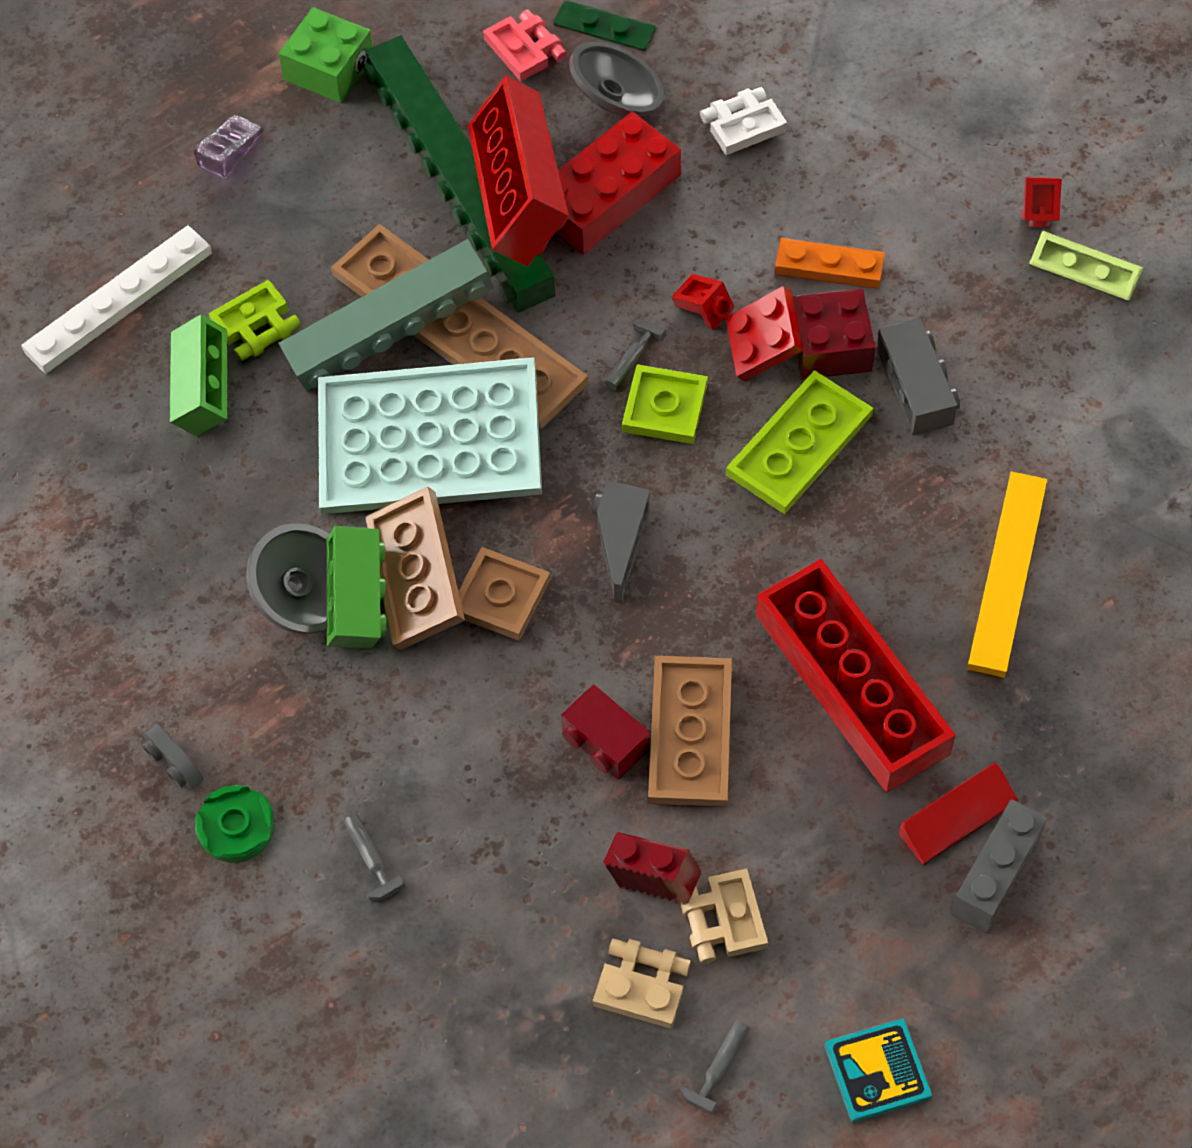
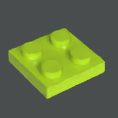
(664, 404)

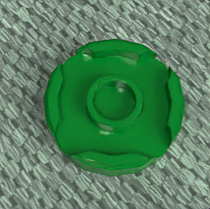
(234, 823)

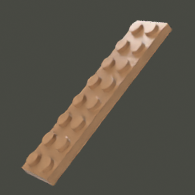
(472, 331)

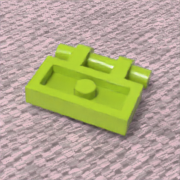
(251, 311)

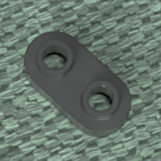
(180, 767)

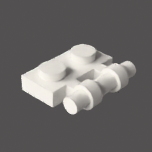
(747, 126)

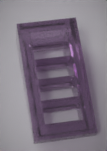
(223, 164)

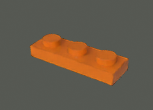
(829, 263)

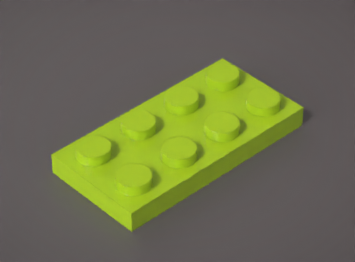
(799, 442)

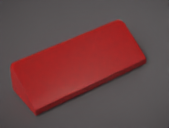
(957, 813)

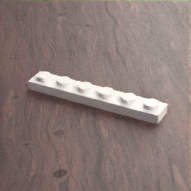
(116, 299)

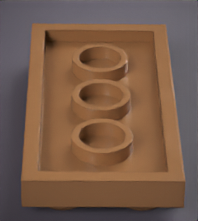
(416, 569)
(690, 731)

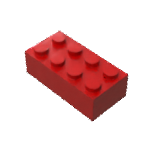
(615, 179)

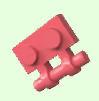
(518, 50)

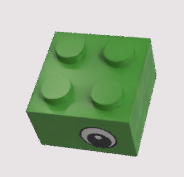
(325, 54)

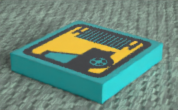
(877, 1070)

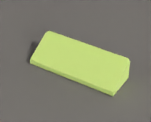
(1086, 266)

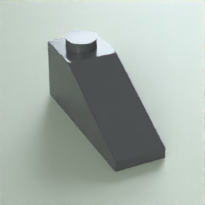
(621, 523)

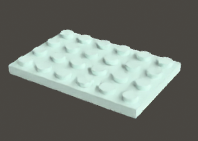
(442, 427)

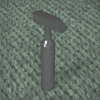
(633, 353)
(372, 859)
(717, 1069)

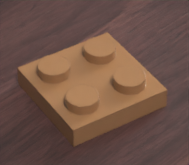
(502, 593)

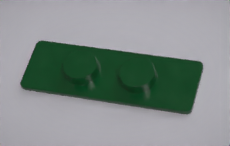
(604, 25)

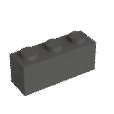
(917, 376)
(998, 866)

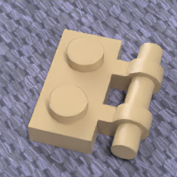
(737, 916)
(637, 994)

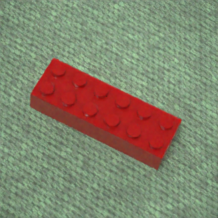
(517, 172)
(854, 675)

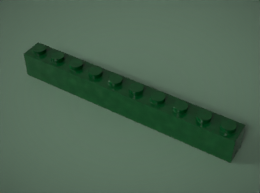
(451, 162)

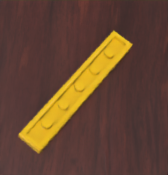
(1007, 575)

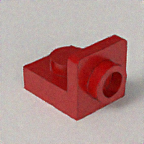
(1041, 200)
(704, 297)

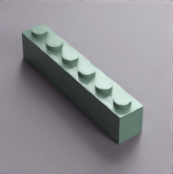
(387, 315)

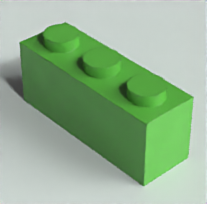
(198, 375)
(354, 587)

